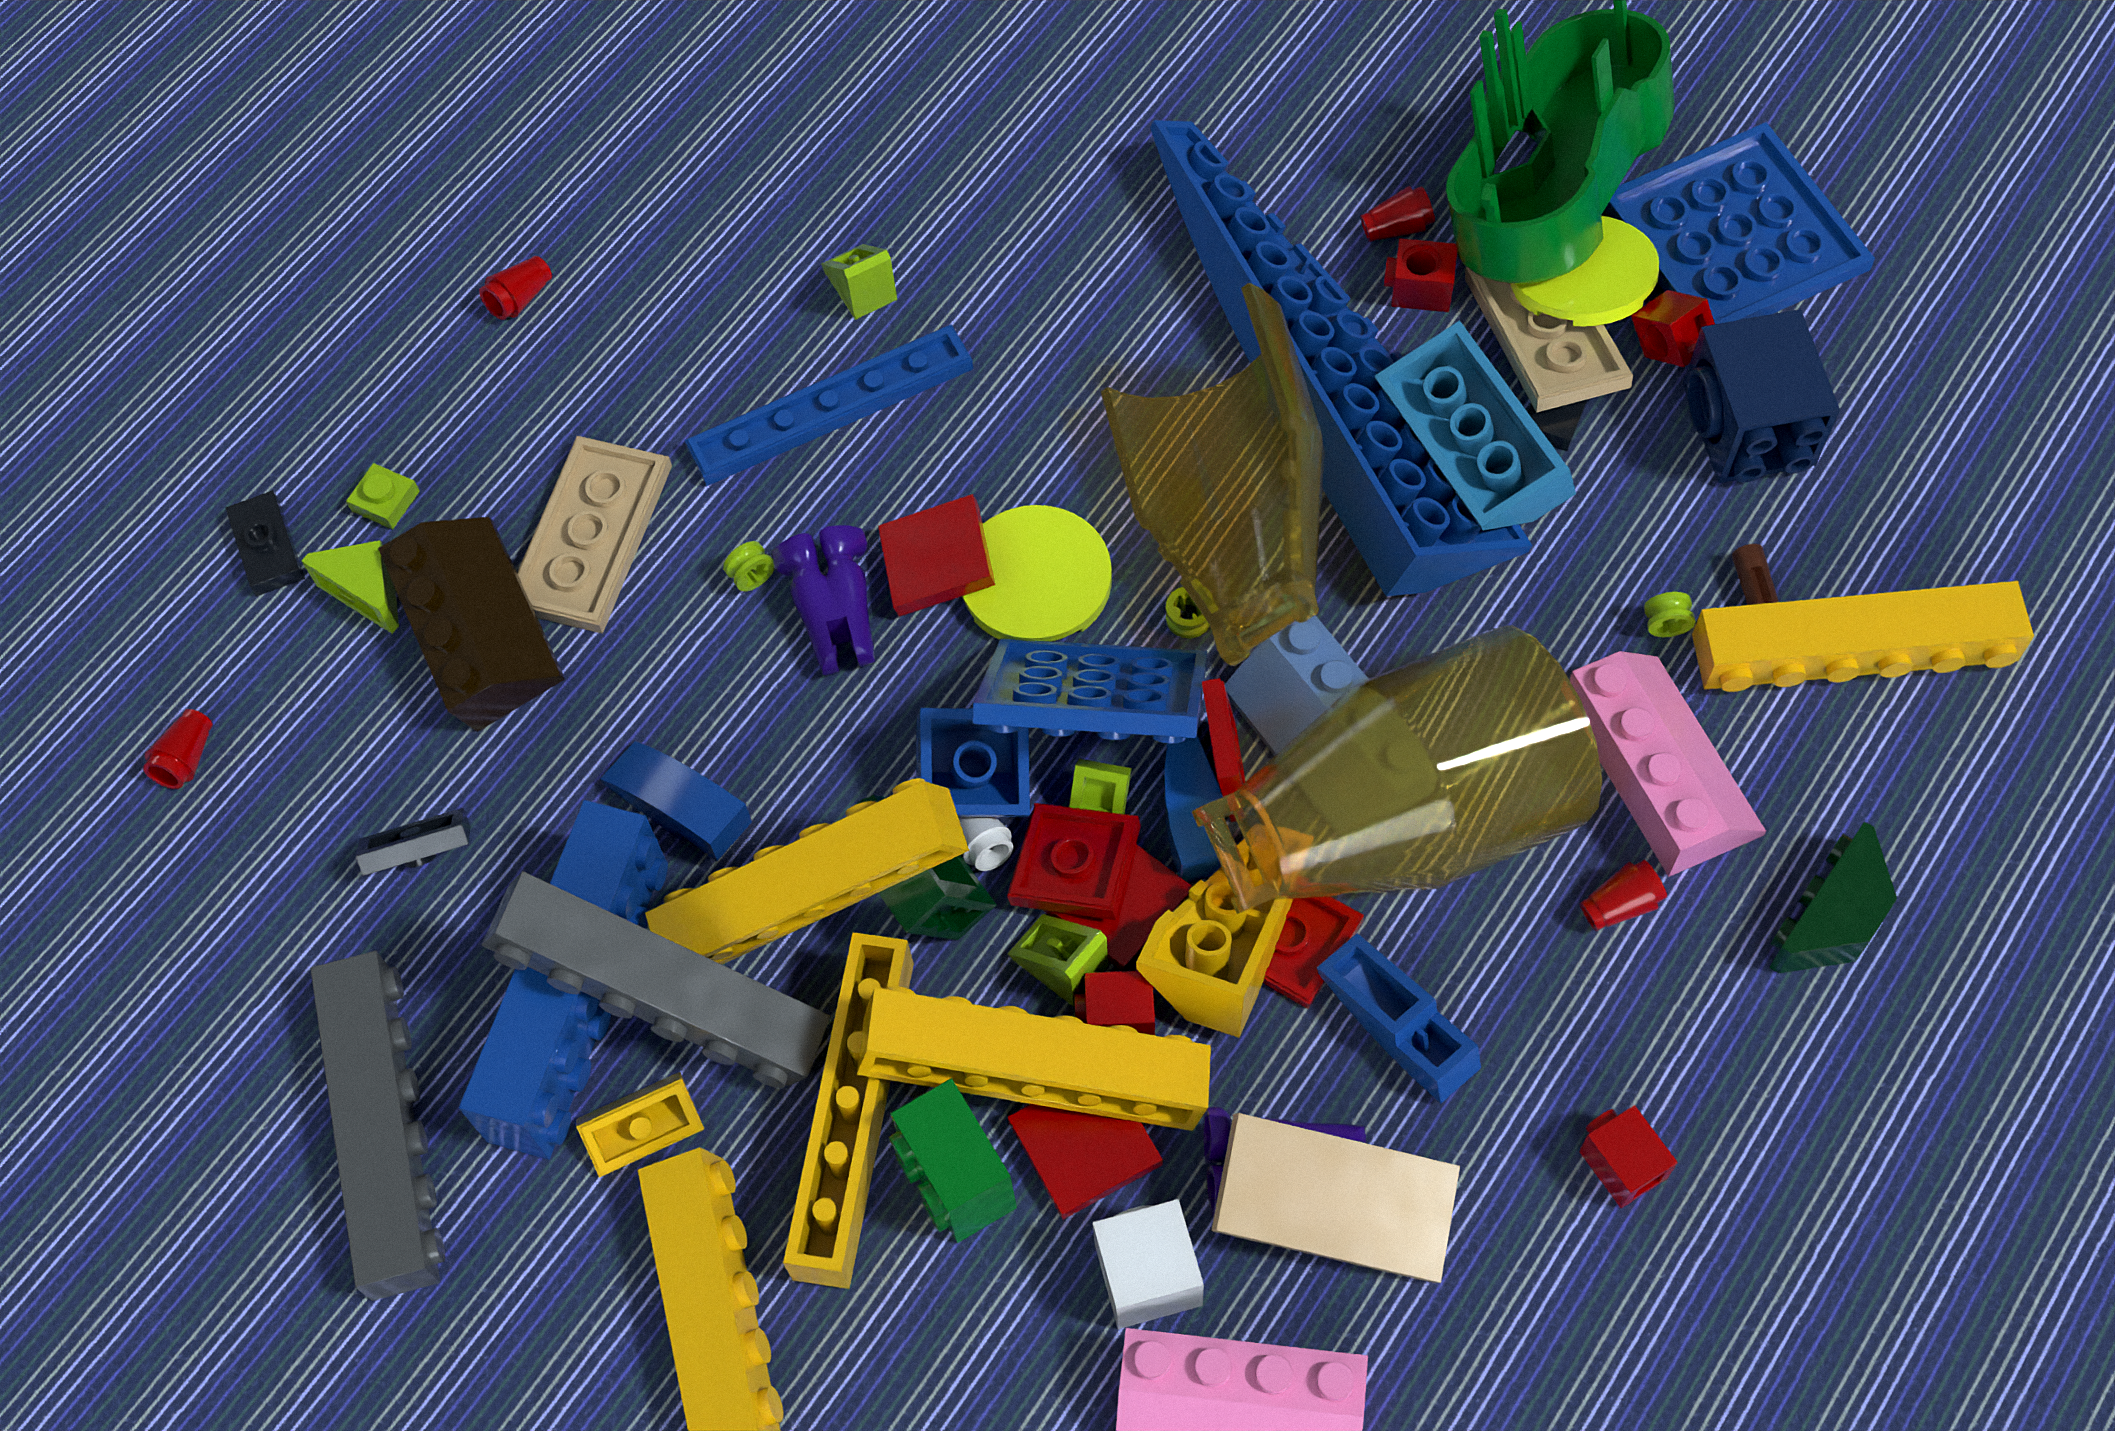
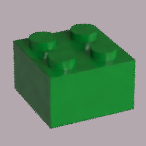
(953, 1158)

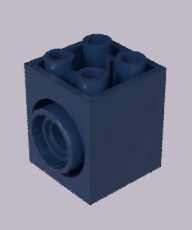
(1760, 396)

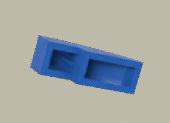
(1187, 787)
(678, 799)
(1401, 1017)

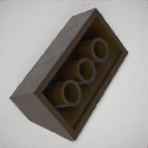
(471, 618)

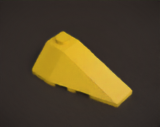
(1209, 956)

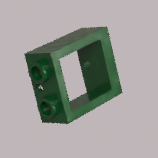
(939, 900)

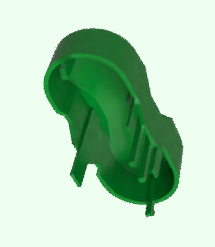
(1593, 102)

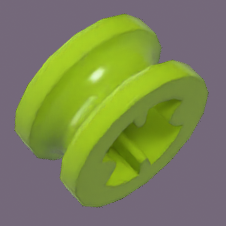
(749, 566)
(1669, 614)
(1184, 627)

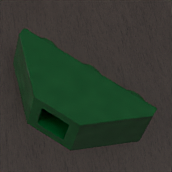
(1841, 909)

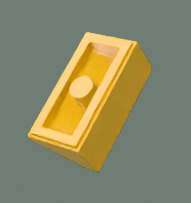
(639, 1124)

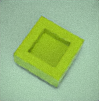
(383, 496)
(1100, 786)

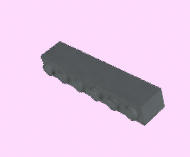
(655, 981)
(376, 1126)

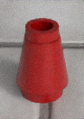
(1399, 215)
(513, 288)
(178, 751)
(1624, 895)

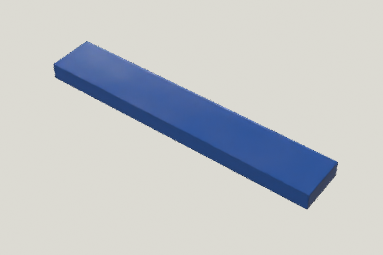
(829, 404)

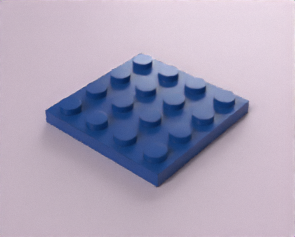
(1742, 227)
(1092, 690)

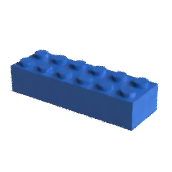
(544, 1035)

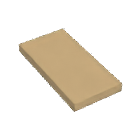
(1548, 353)
(591, 532)
(1336, 1198)

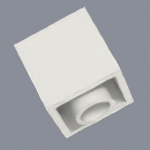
(1148, 1263)

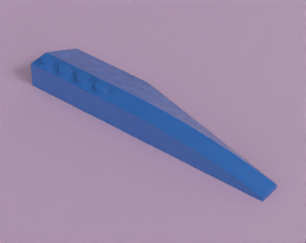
(1374, 466)

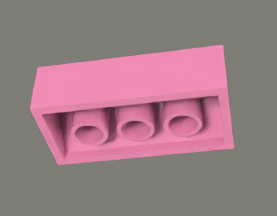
(1663, 762)
(1236, 1386)

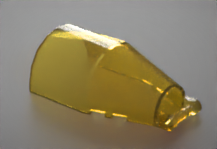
(1233, 487)
(1417, 777)

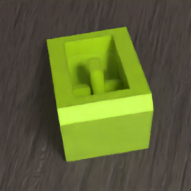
(862, 278)
(357, 579)
(1061, 954)

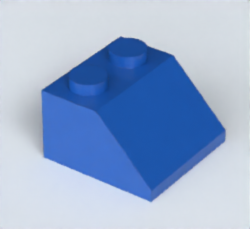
(979, 766)

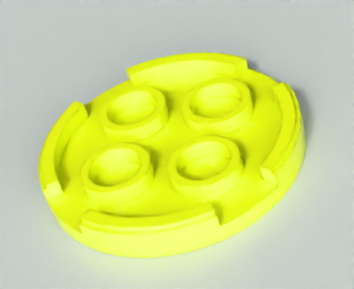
(1603, 287)
(1046, 572)

